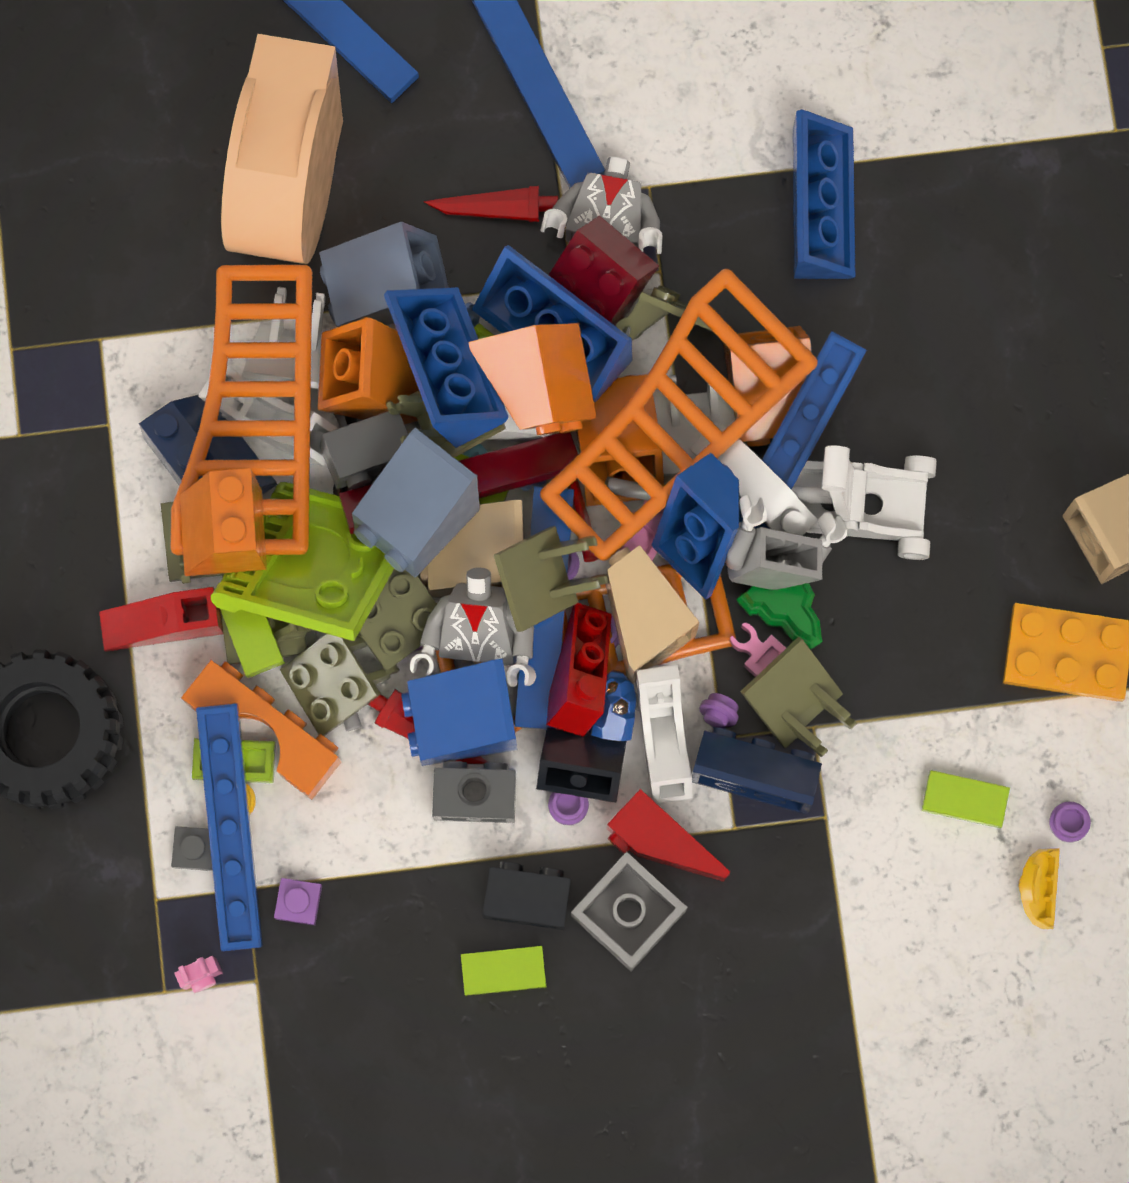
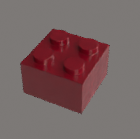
(604, 269)

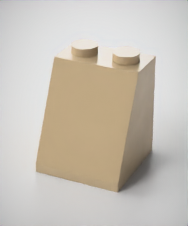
(1102, 527)
(487, 533)
(646, 612)

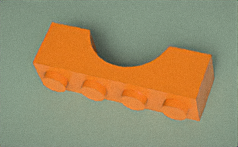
(303, 759)

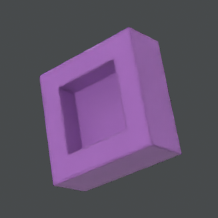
(298, 901)

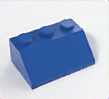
(700, 523)

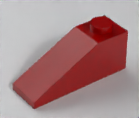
(657, 837)

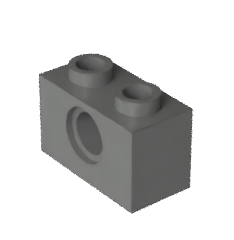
(494, 807)

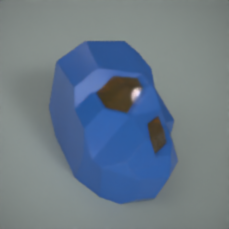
(619, 709)

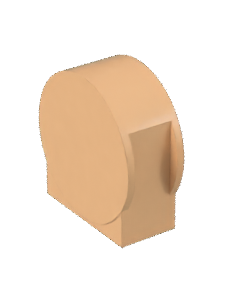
(282, 151)

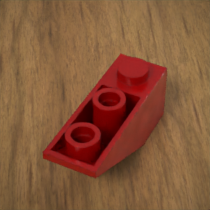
(161, 620)
(581, 672)

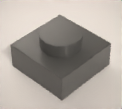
(191, 849)

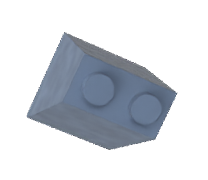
(380, 261)
(416, 504)

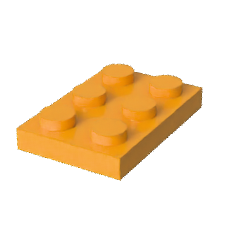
(1068, 652)

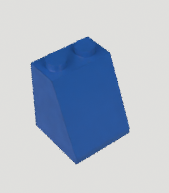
(460, 714)

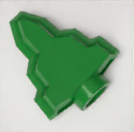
(786, 609)

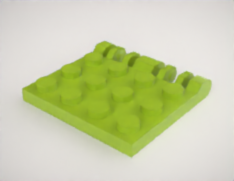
(321, 590)

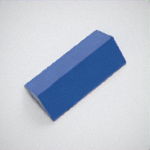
(823, 198)
(525, 296)
(449, 378)

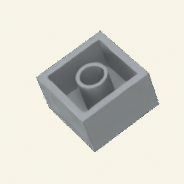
(628, 911)

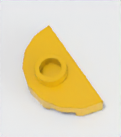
(1039, 887)

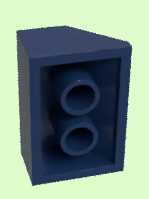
(173, 433)
(756, 770)

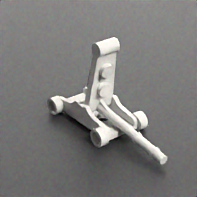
(847, 483)

